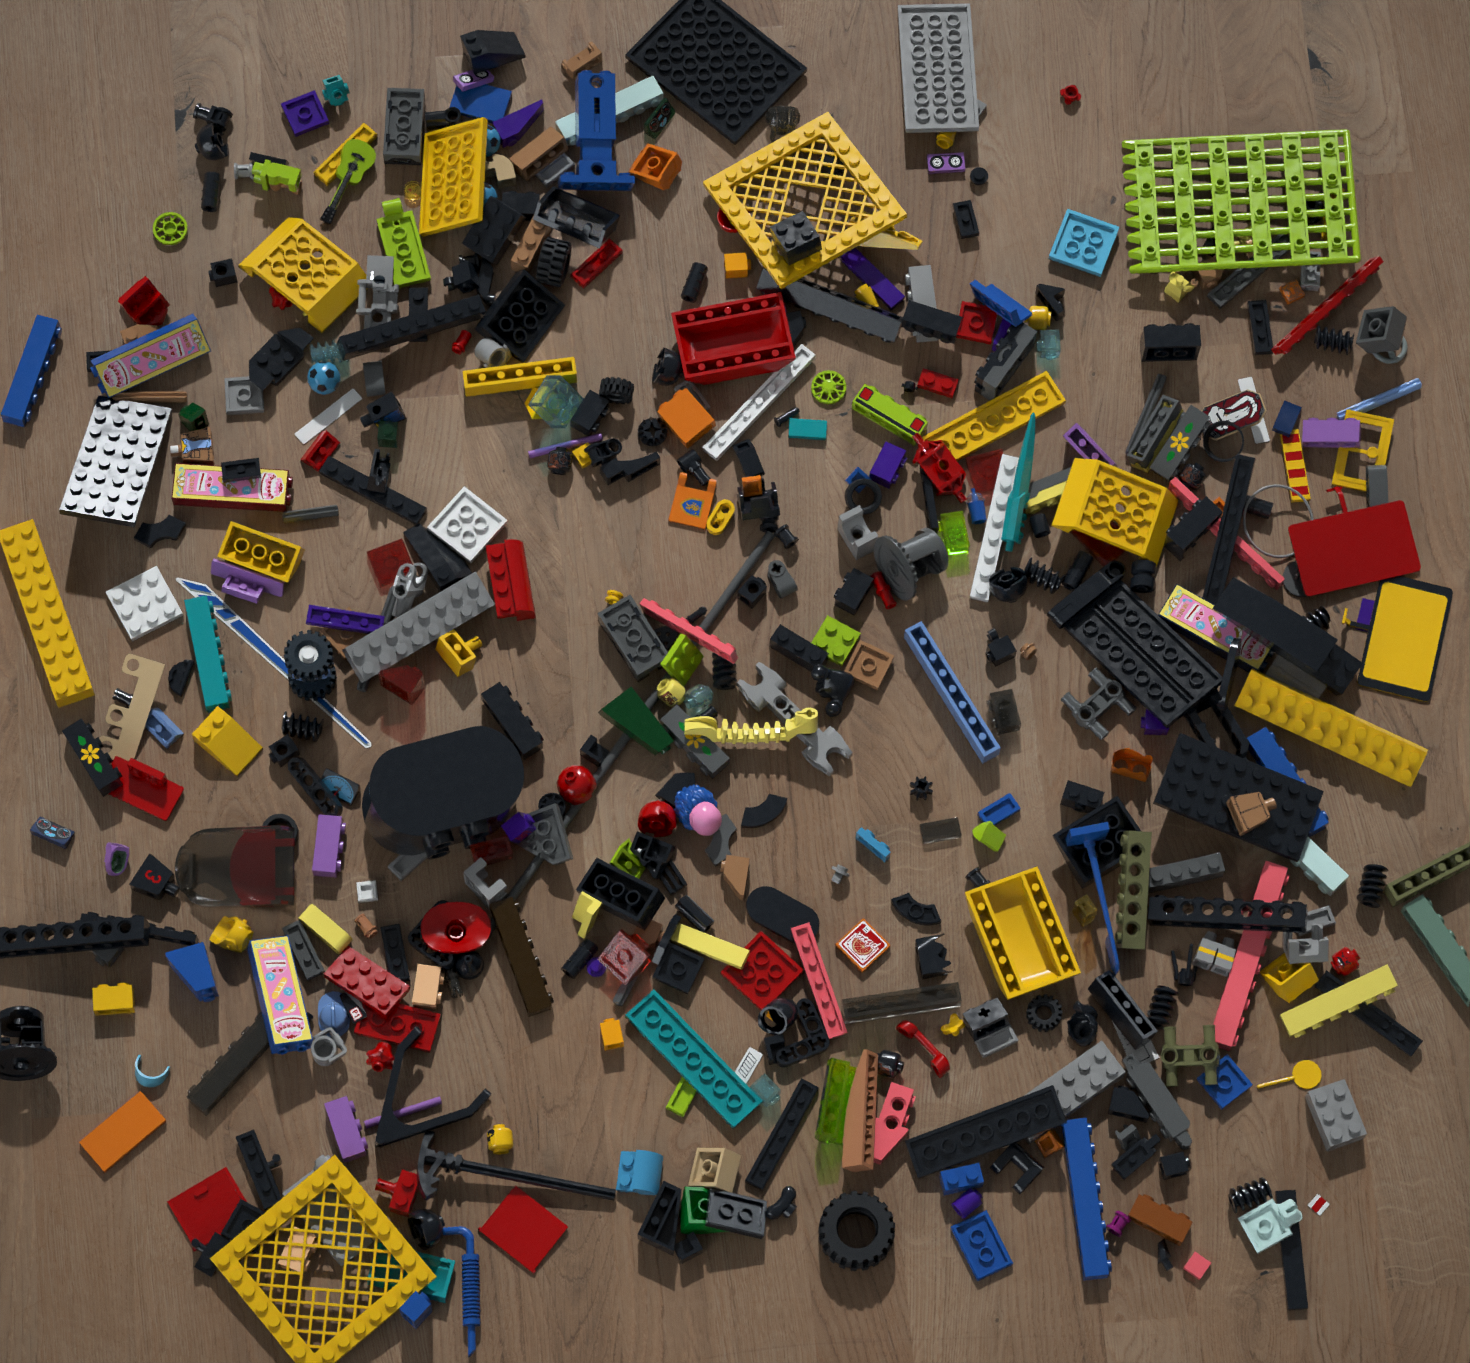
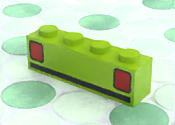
(889, 414)

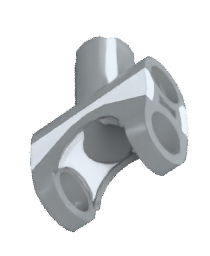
(408, 587)

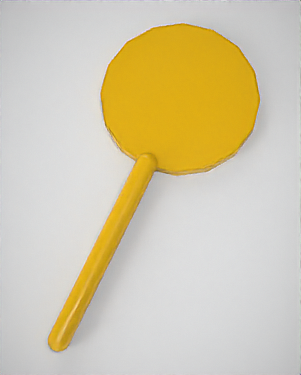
(1305, 1075)

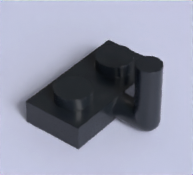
(204, 1263)

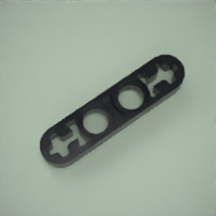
(313, 789)

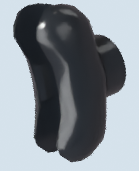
(784, 1205)

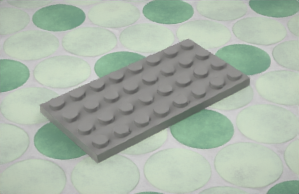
(938, 68)

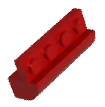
(510, 580)

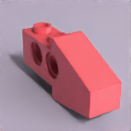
(888, 1139)

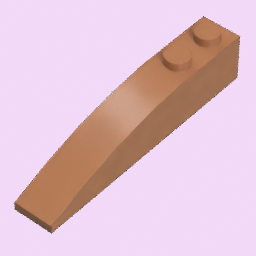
(860, 1116)

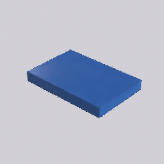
(482, 102)
(981, 1245)

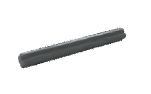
(1148, 408)

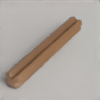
(152, 396)

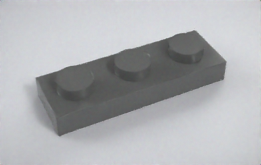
(303, 950)

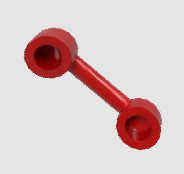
(939, 1063)

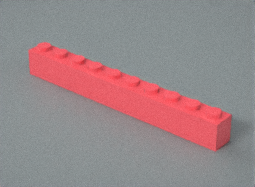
(1246, 961)

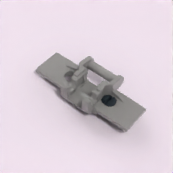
(384, 293)

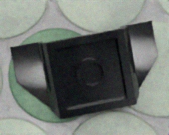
(278, 357)

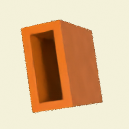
(686, 417)

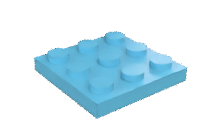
(1083, 242)

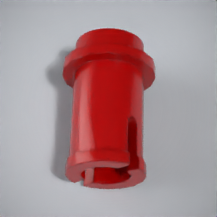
(459, 346)

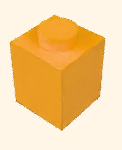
(736, 265)
(611, 1034)

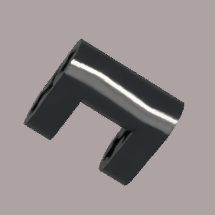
(1023, 1161)

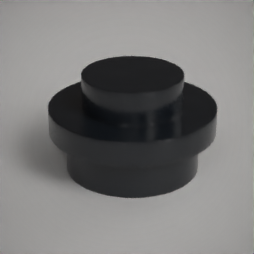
(979, 176)

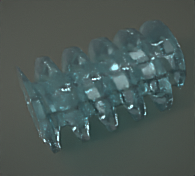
(325, 353)

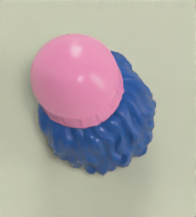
(697, 810)

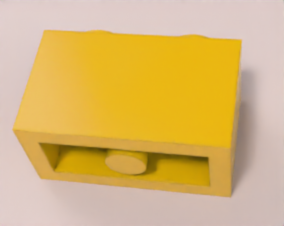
(113, 999)

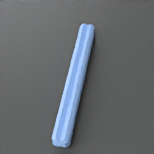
(1383, 398)

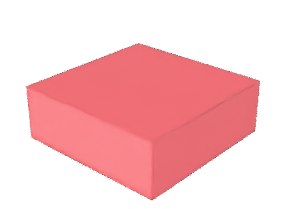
(1197, 1265)

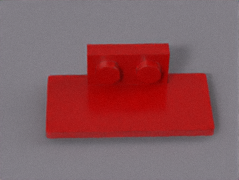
(146, 788)

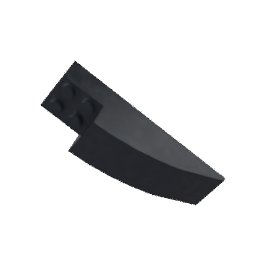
(1288, 635)

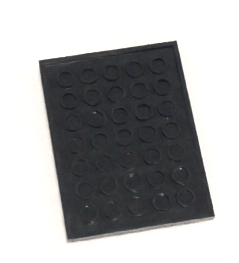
(716, 64)

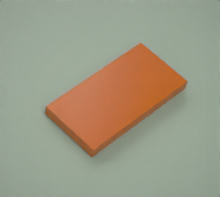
(122, 1131)

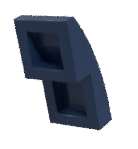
(1286, 418)

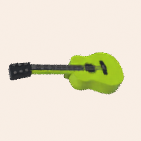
(355, 160)

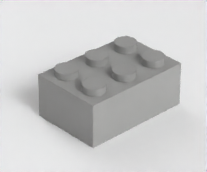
(1335, 1115)

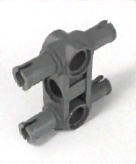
(1098, 703)

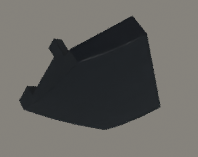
(673, 785)

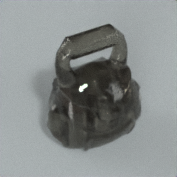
(782, 120)

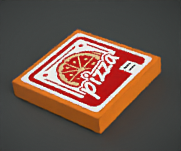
(862, 945)

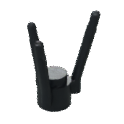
(1186, 975)

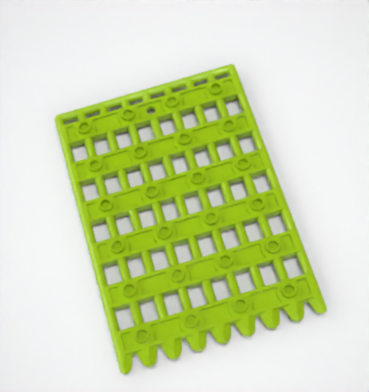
(1258, 200)

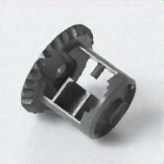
(908, 561)

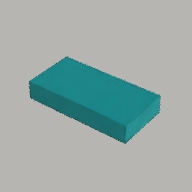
(807, 429)

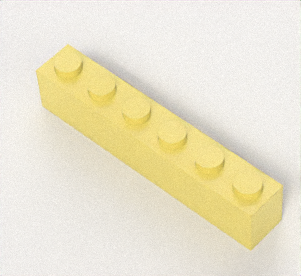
(1338, 1001)

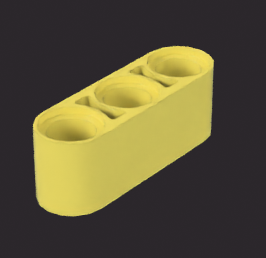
(325, 929)

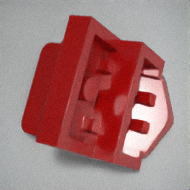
(145, 303)

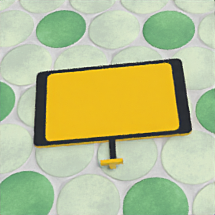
(1404, 637)

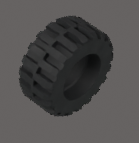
(856, 1257)

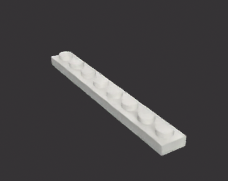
(757, 404)
(993, 531)

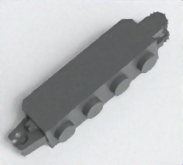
(1158, 1100)

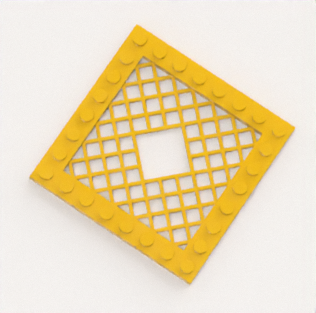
(824, 126)
(302, 1195)

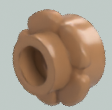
(1028, 651)

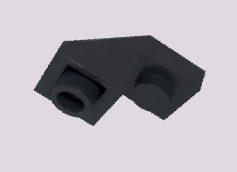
(748, 458)

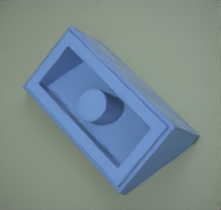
(162, 727)

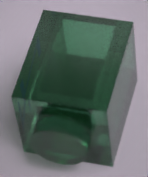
(388, 434)

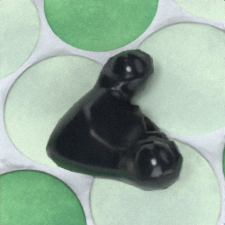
(832, 685)

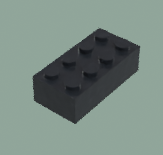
(621, 893)

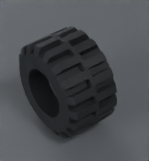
(553, 262)

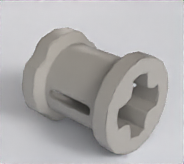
(243, 170)

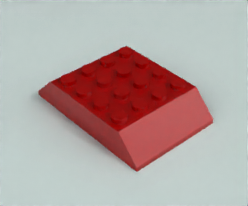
(733, 339)

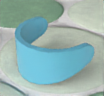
(148, 1081)

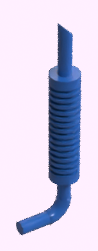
(470, 1285)

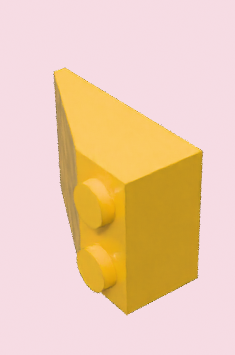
(226, 741)

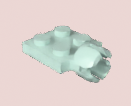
(1270, 1223)

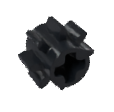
(923, 783)

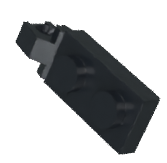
(1135, 1156)

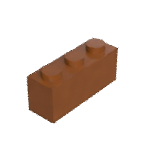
(1160, 1219)

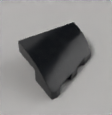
(652, 853)

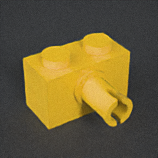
(457, 652)

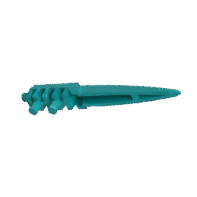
(1019, 495)

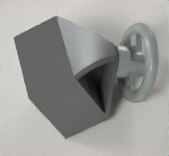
(1383, 331)

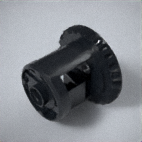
(29, 1057)

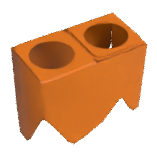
(1132, 758)

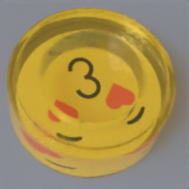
(412, 190)

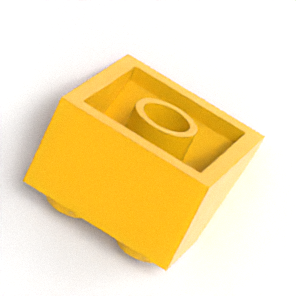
(1289, 979)

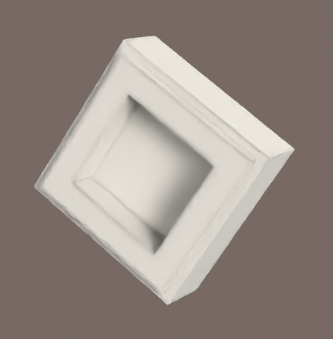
(367, 891)

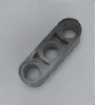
(1376, 485)

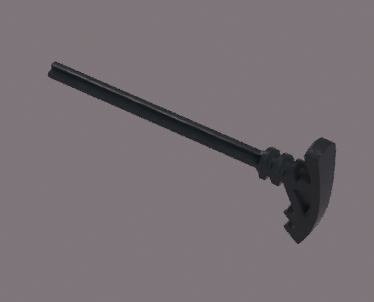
(428, 1181)

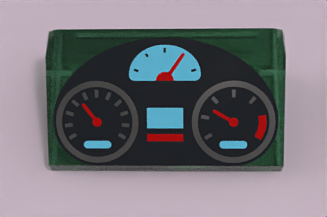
(659, 119)

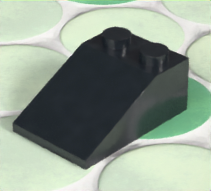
(490, 49)

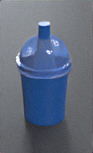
(976, 507)

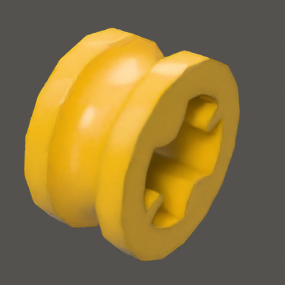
(613, 596)

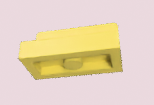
(586, 913)

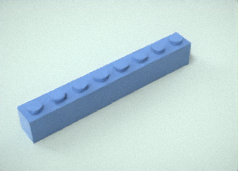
(952, 692)

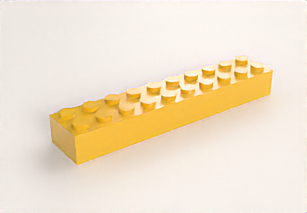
(45, 613)
(1331, 727)

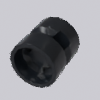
(1143, 576)

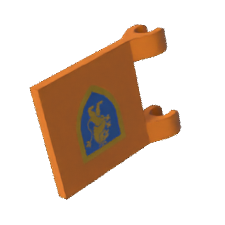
(692, 505)

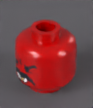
(1345, 961)

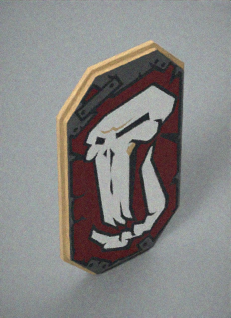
(1242, 409)

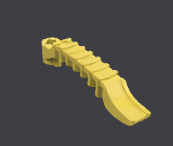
(803, 723)

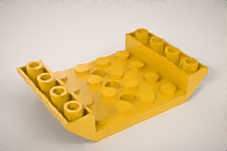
(321, 290)
(1091, 502)

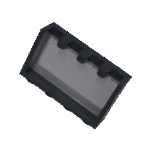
(576, 217)

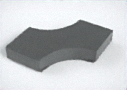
(719, 846)

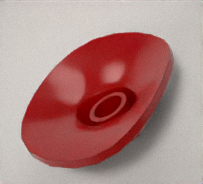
(455, 927)

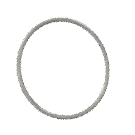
(1244, 515)

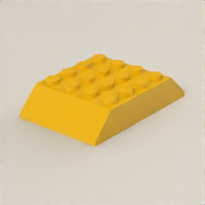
(1021, 933)

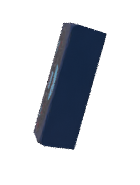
(52, 832)

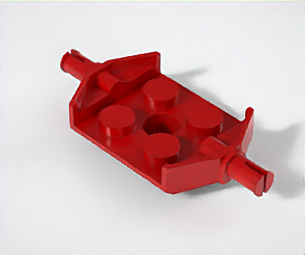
(929, 456)

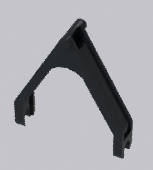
(391, 1129)

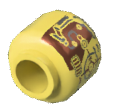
(671, 692)

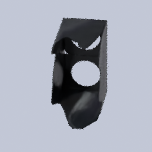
(931, 957)

